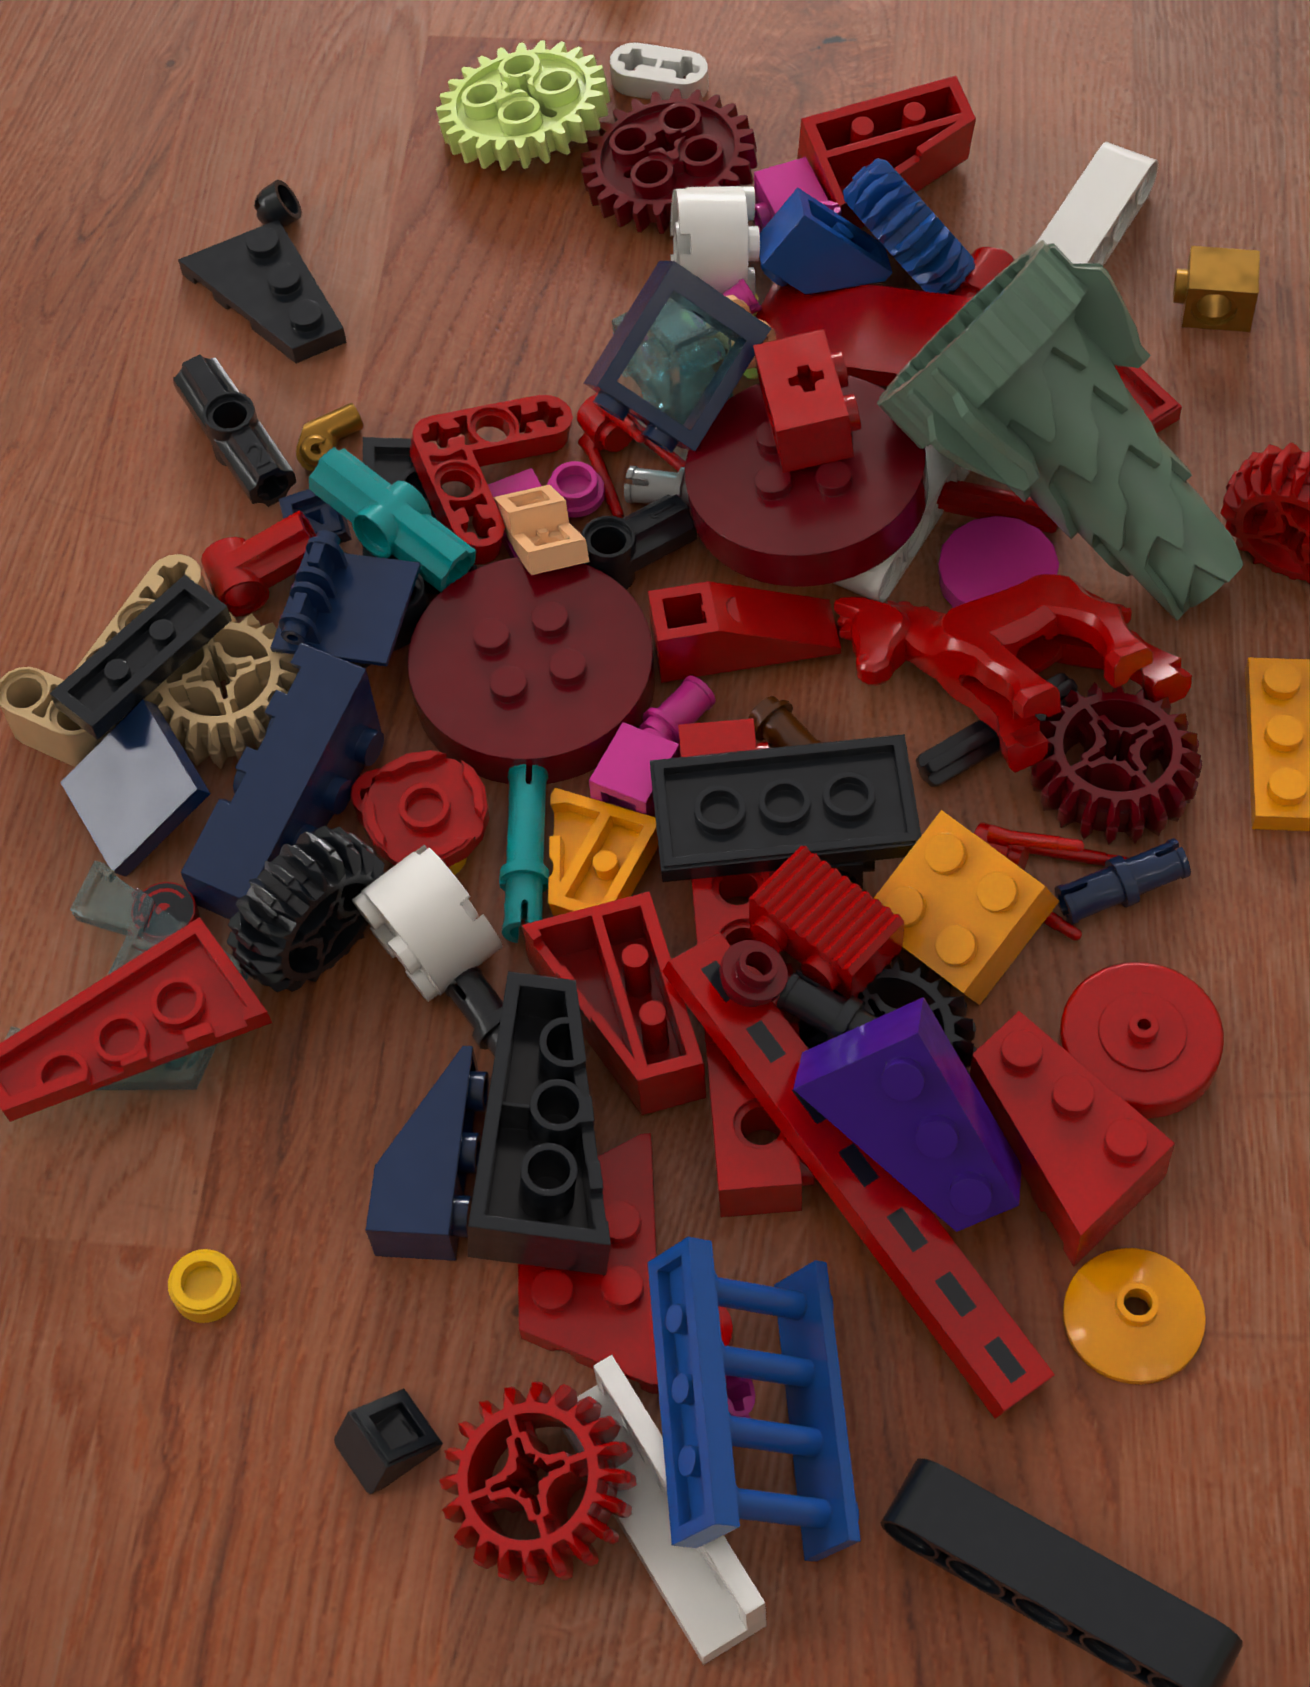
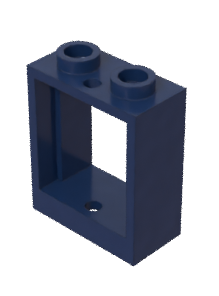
(710, 305)

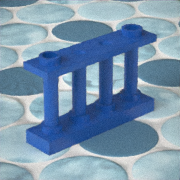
(695, 1403)

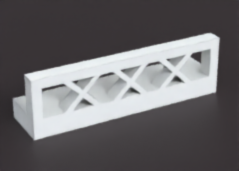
(701, 1585)

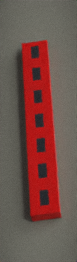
(884, 1214)

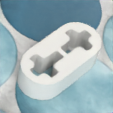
(657, 70)

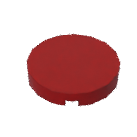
(426, 803)

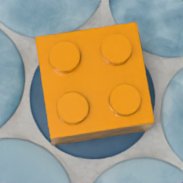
(964, 906)

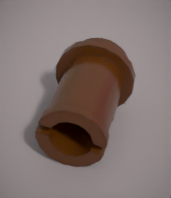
(778, 725)

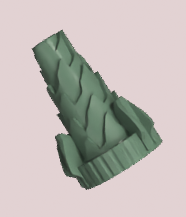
(1034, 401)

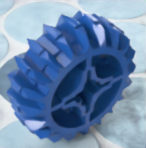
(908, 228)

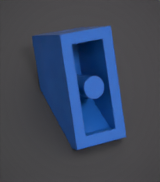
(819, 249)

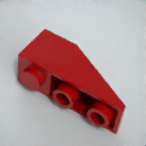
(735, 628)

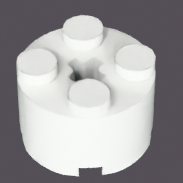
(714, 234)
(427, 921)

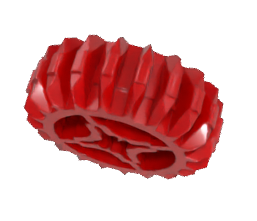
(1271, 509)
(482, 1495)

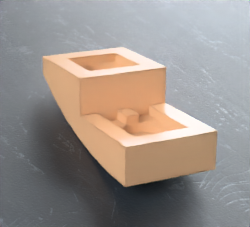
(541, 530)

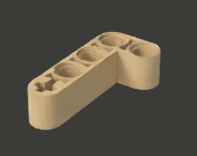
(27, 690)

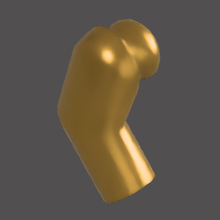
(324, 432)

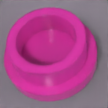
(579, 487)

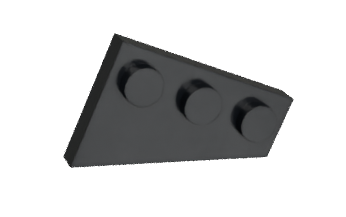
(271, 288)

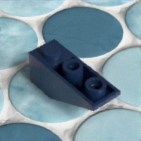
(422, 1176)

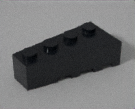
(538, 1152)

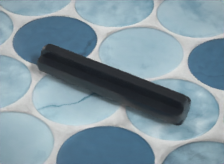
(972, 744)

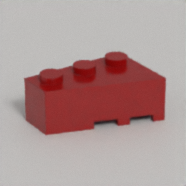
(914, 129)
(624, 998)
(1073, 1135)

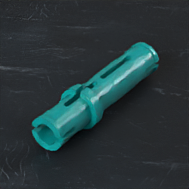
(524, 874)

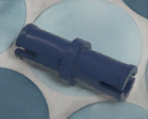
(1122, 881)

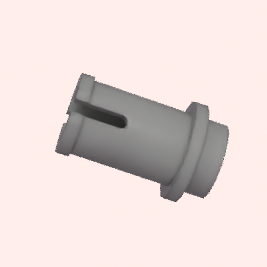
(654, 484)

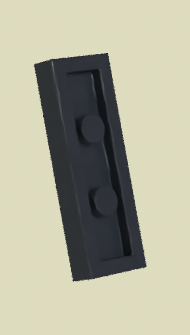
(140, 657)

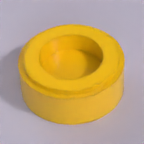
(204, 1286)

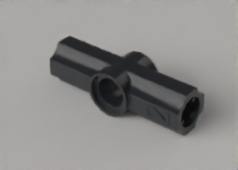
(234, 430)

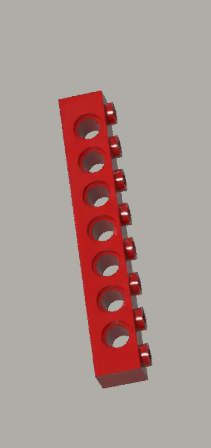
(749, 1175)

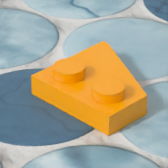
(596, 851)

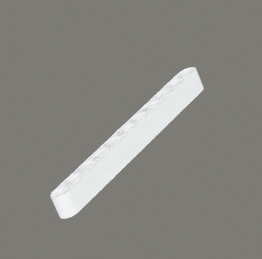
(1086, 232)

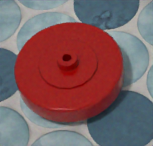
(1145, 1035)

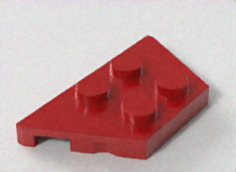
(613, 1311)

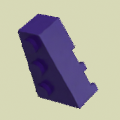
(915, 1113)

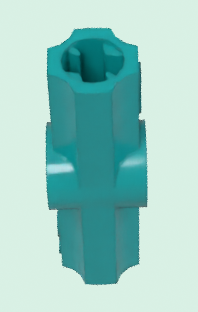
(391, 518)

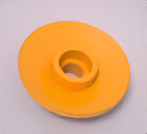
(1126, 1344)

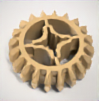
(194, 699)

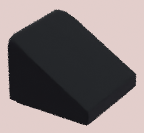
(385, 1440)

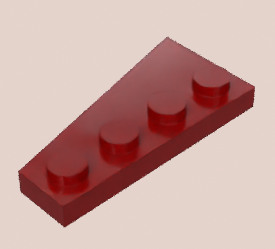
(134, 1019)

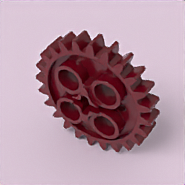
(666, 149)

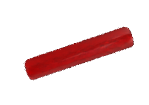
(986, 501)

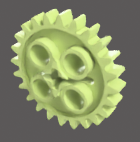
(523, 105)

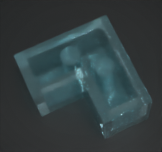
(676, 360)

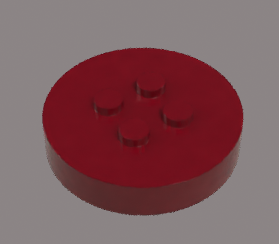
(810, 521)
(530, 669)

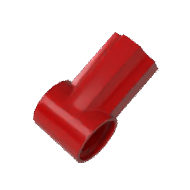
(245, 569)

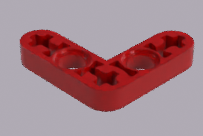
(467, 453)

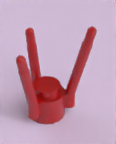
(613, 435)
(1018, 846)

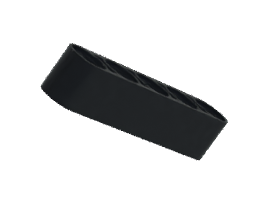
(1058, 1581)

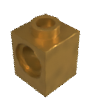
(1218, 288)

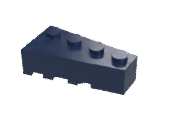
(294, 781)

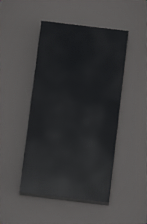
(762, 804)

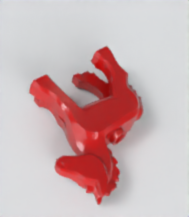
(998, 644)

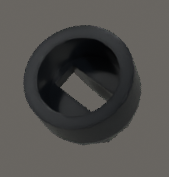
(277, 203)

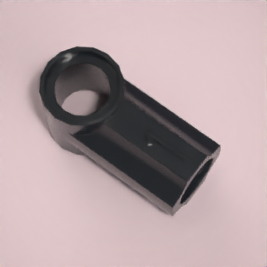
(632, 542)

